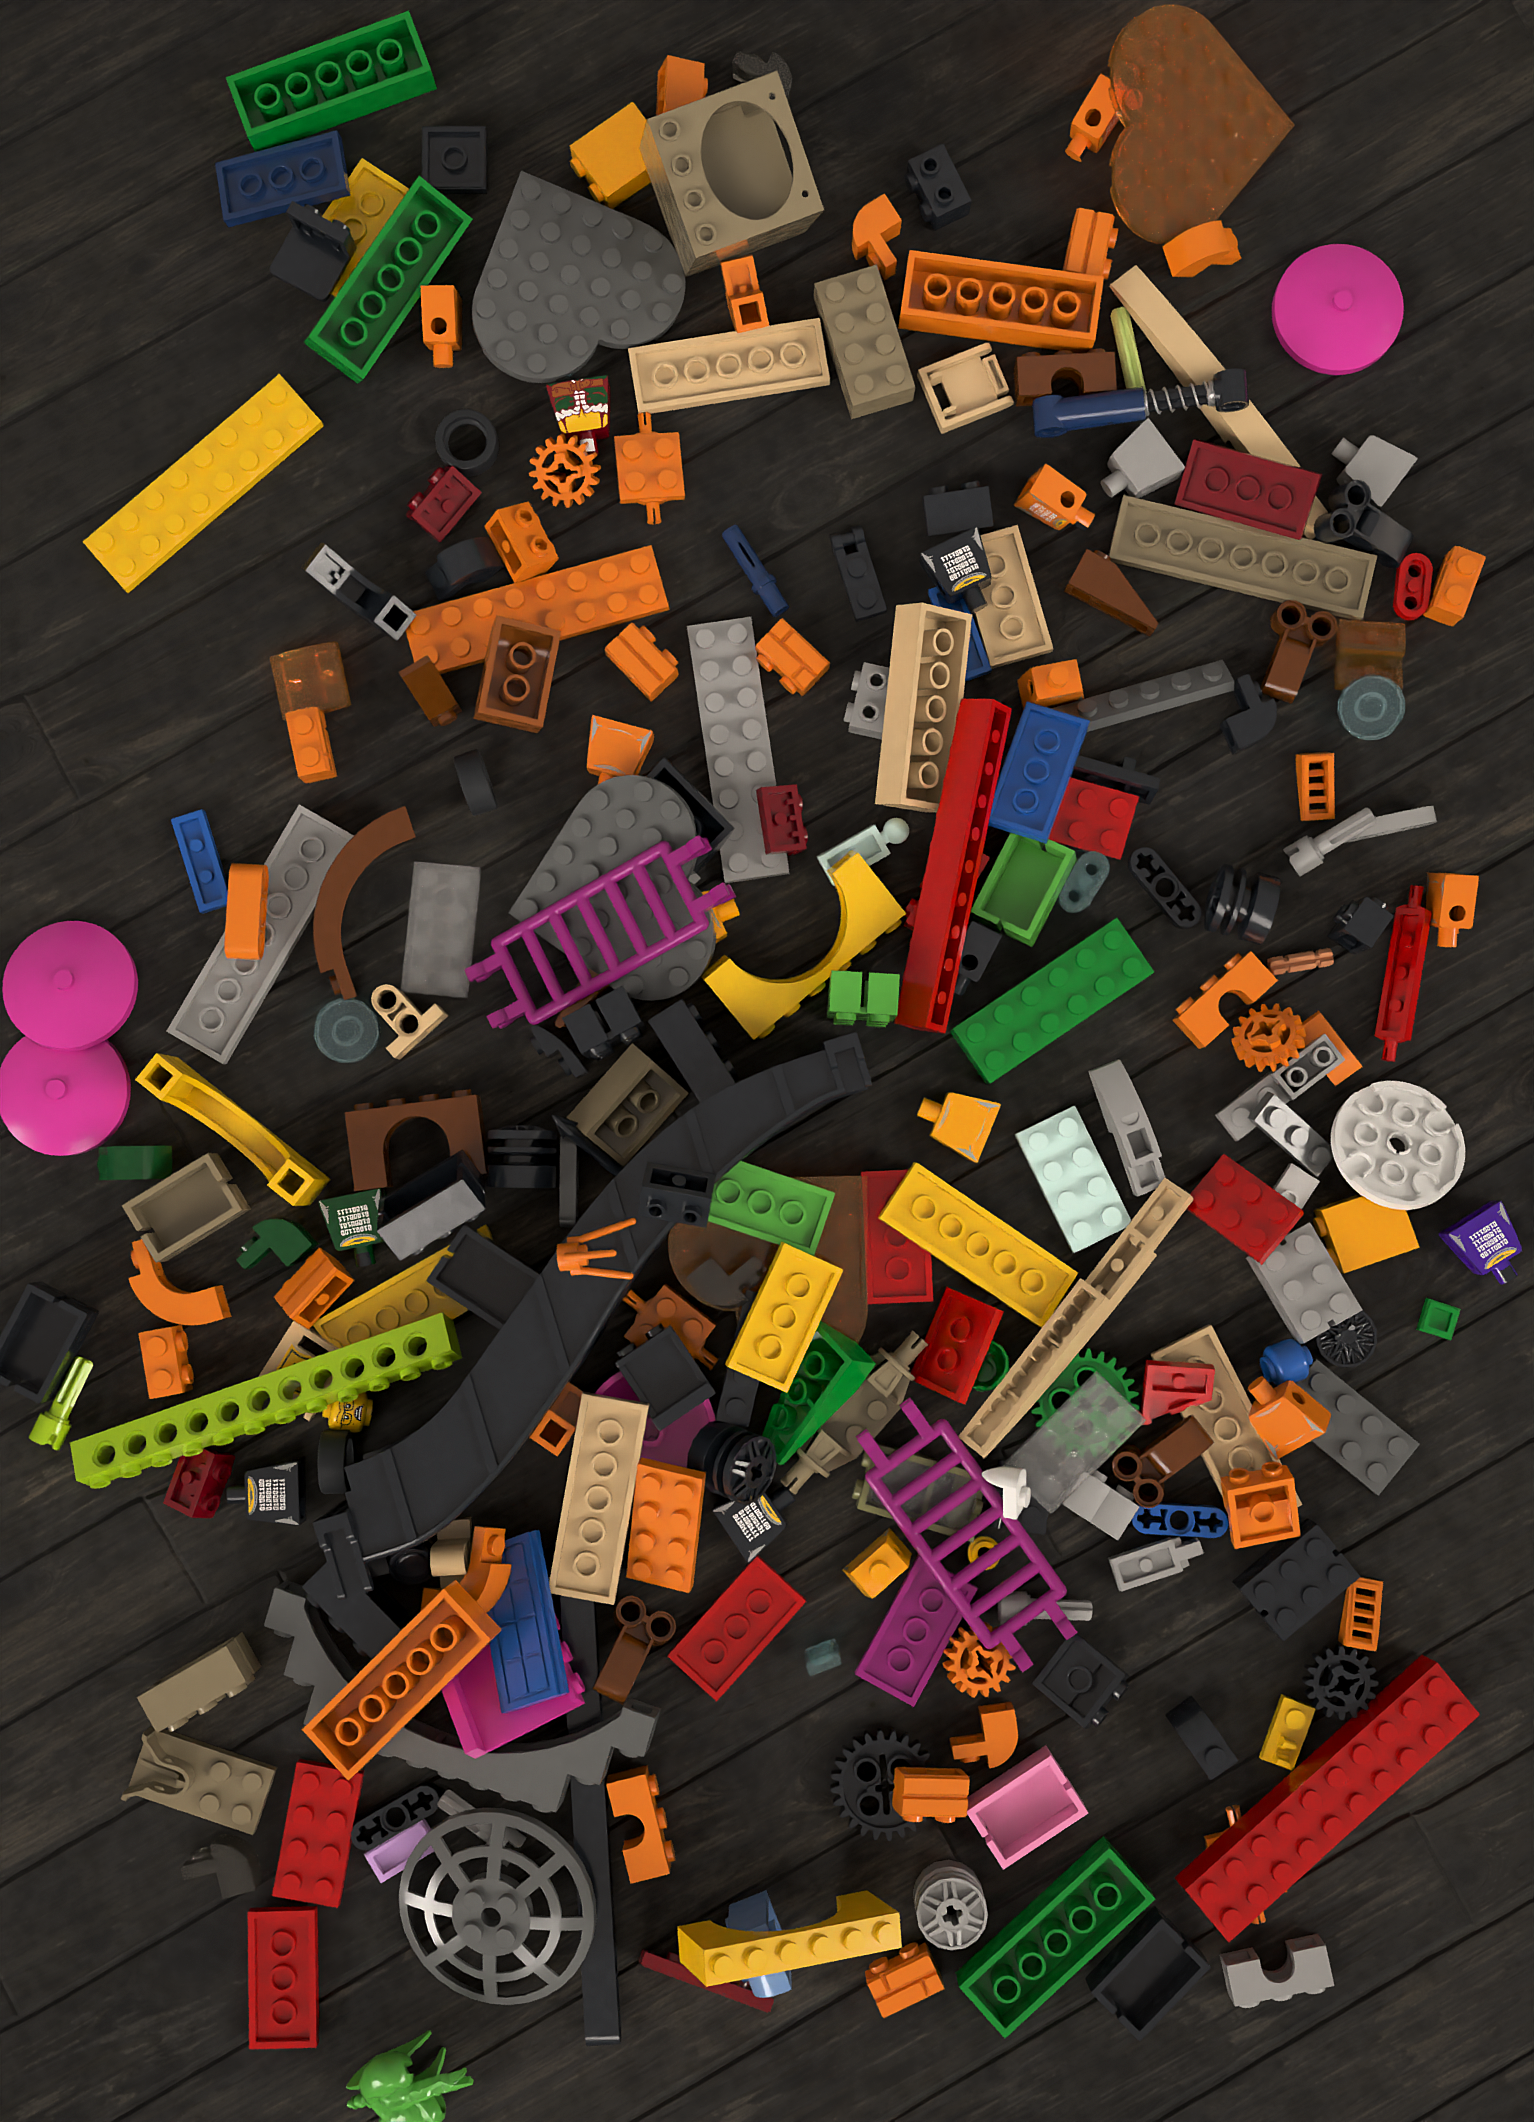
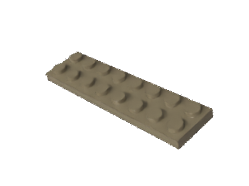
(1241, 558)

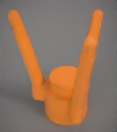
(573, 1256)

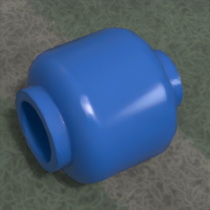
(1285, 1362)

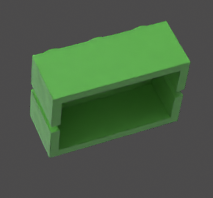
(1023, 887)
(880, 998)

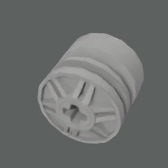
(946, 1885)

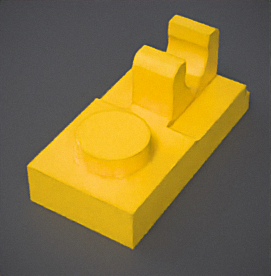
(1287, 1732)

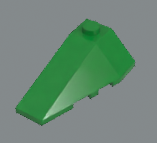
(824, 1382)

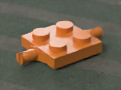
(649, 468)
(672, 1308)

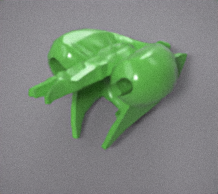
(398, 2094)

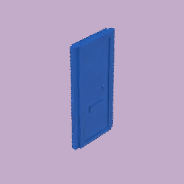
(528, 1648)

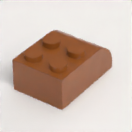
(517, 674)

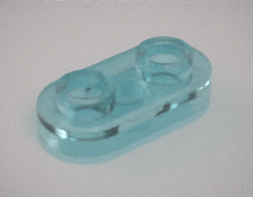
(1084, 883)

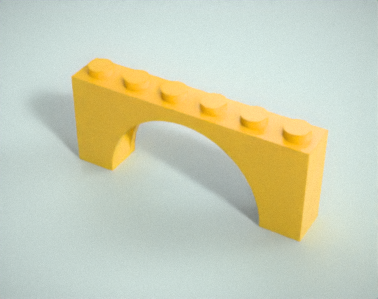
(865, 915)
(183, 1087)
(729, 1955)

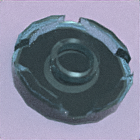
(1371, 707)
(347, 1030)

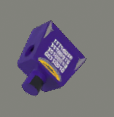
(1485, 1241)

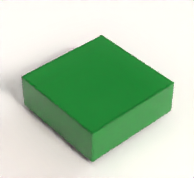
(1438, 1319)

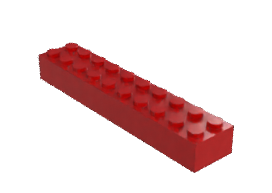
(1326, 1797)

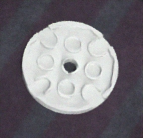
(1369, 1162)

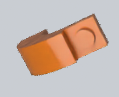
(169, 1301)
(486, 1574)

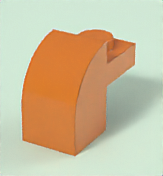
(871, 230)
(1201, 247)
(743, 294)
(559, 1421)
(997, 1737)

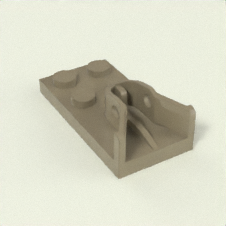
(201, 1780)

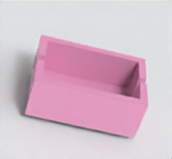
(1025, 1807)

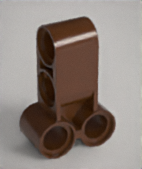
(1293, 649)
(1162, 1458)
(630, 1649)

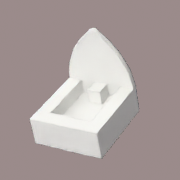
(1014, 1487)

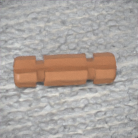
(1300, 961)

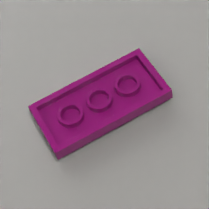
(912, 1635)

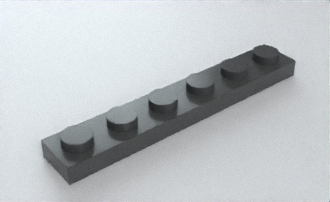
(1152, 695)

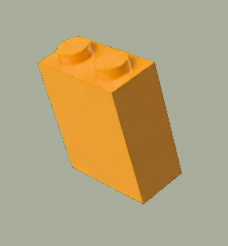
(612, 157)
(1363, 1232)

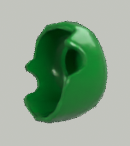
(993, 1368)

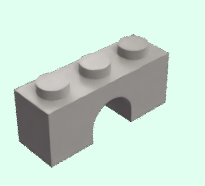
(1304, 1971)

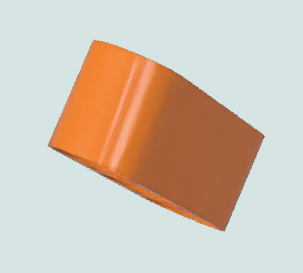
(246, 911)

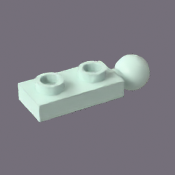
(867, 843)

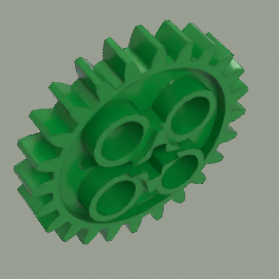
(1068, 1382)

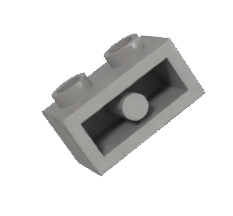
(868, 710)

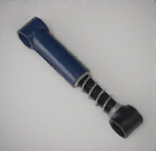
(1057, 415)

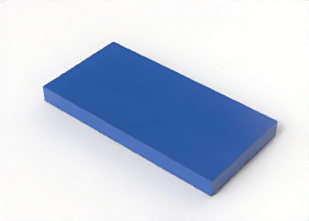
(1037, 771)

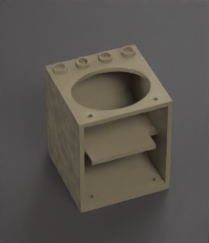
(727, 174)

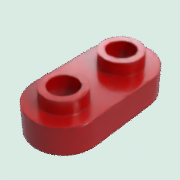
(1413, 588)

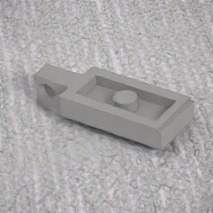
(1153, 1561)

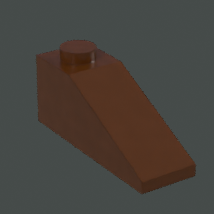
(1106, 589)
(431, 692)

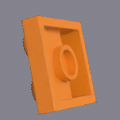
(1260, 1505)

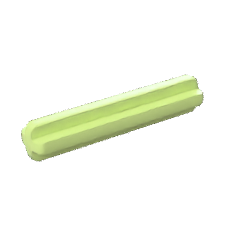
(1127, 348)

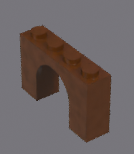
(372, 1128)

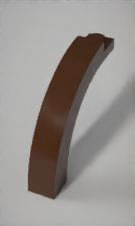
(338, 881)

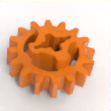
(564, 457)
(1268, 1037)
(965, 1662)

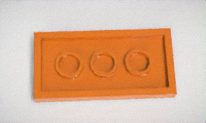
(665, 1524)

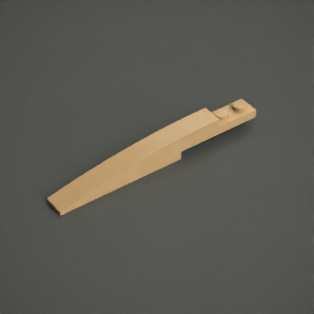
(1194, 364)
(1076, 1319)

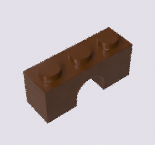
(1089, 371)

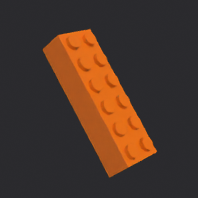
(1000, 302)
(401, 1679)

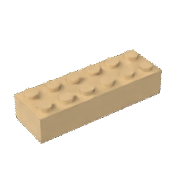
(921, 704)

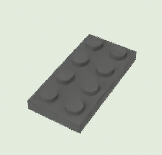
(1357, 1432)

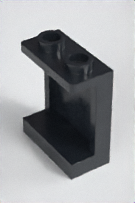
(664, 1375)

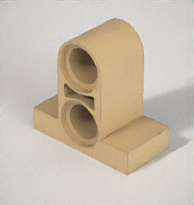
(399, 1012)
(452, 1551)

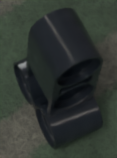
(1363, 525)

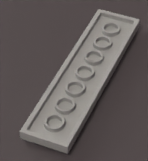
(735, 741)
(234, 989)

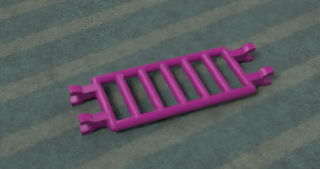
(696, 906)
(932, 1557)

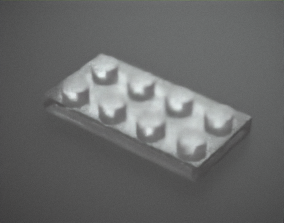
(440, 929)
(1075, 1441)

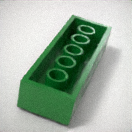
(332, 82)
(388, 280)
(1052, 1001)
(1054, 1937)

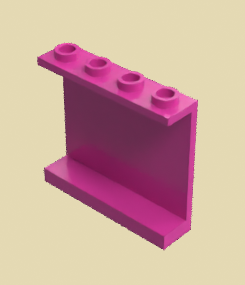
(477, 1710)

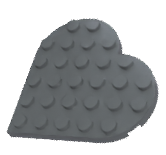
(571, 280)
(603, 832)

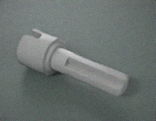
(1309, 852)
(1019, 1600)
(453, 1804)

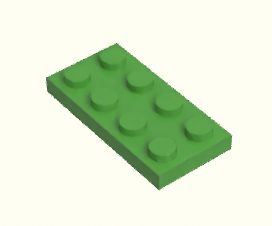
(771, 1206)

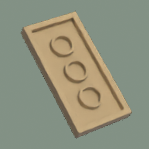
(1013, 621)

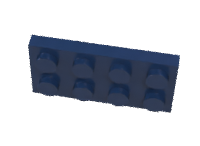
(272, 178)

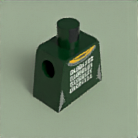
(354, 1223)

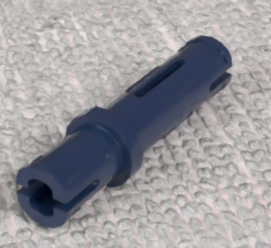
(761, 580)

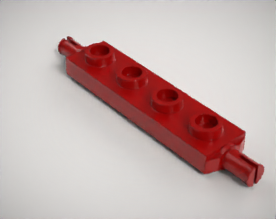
(1403, 973)

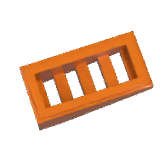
(1327, 773)
(1373, 1614)

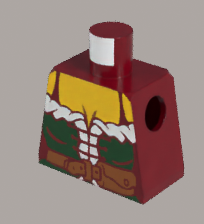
(582, 409)

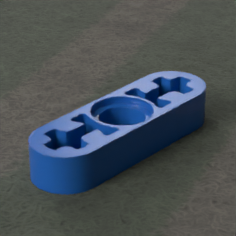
(1203, 1530)

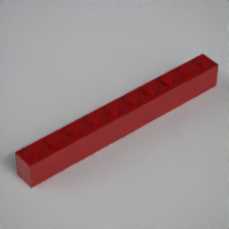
(953, 865)

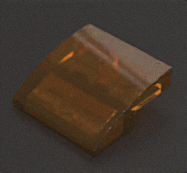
(1367, 650)
(310, 678)

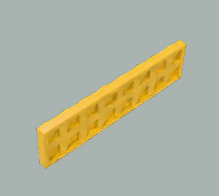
(203, 483)

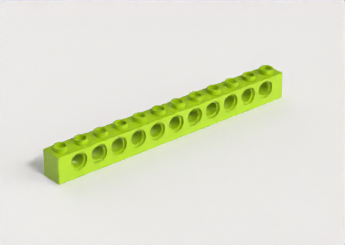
(93, 1452)

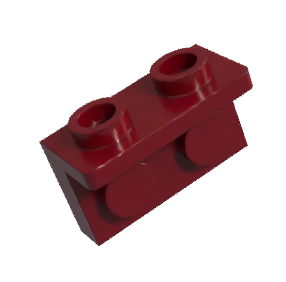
(442, 502)
(781, 819)
(199, 1483)

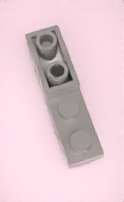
(1286, 1083)
(1129, 1125)

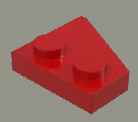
(1174, 1387)

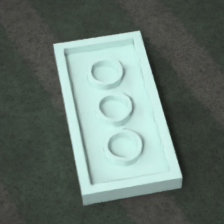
(1073, 1179)

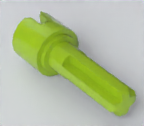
(54, 1424)

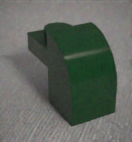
(134, 1162)
(283, 1237)

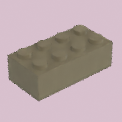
(864, 341)

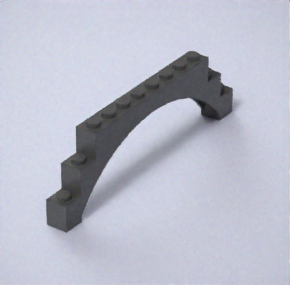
(518, 1771)

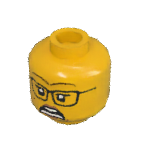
(349, 1415)

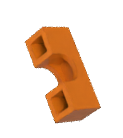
(1201, 1017)
(635, 1794)

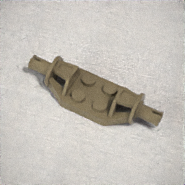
(867, 1408)

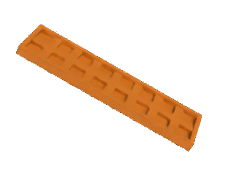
(565, 600)

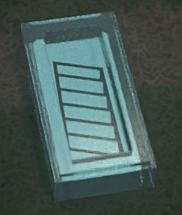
(822, 1657)

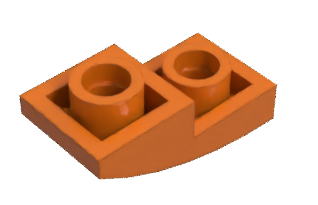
(1318, 1025)

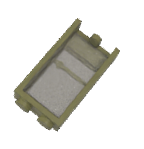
(926, 1498)

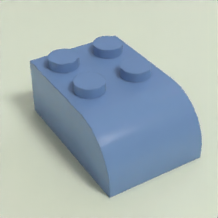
(759, 1915)

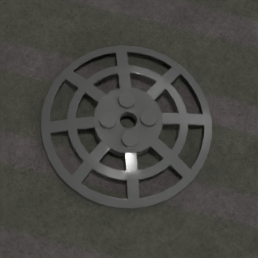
(506, 1896)

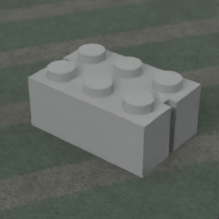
(1305, 1285)

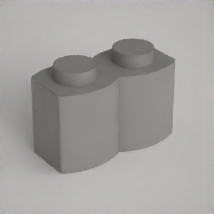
(1103, 1505)

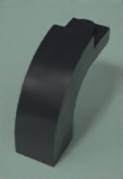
(357, 593)

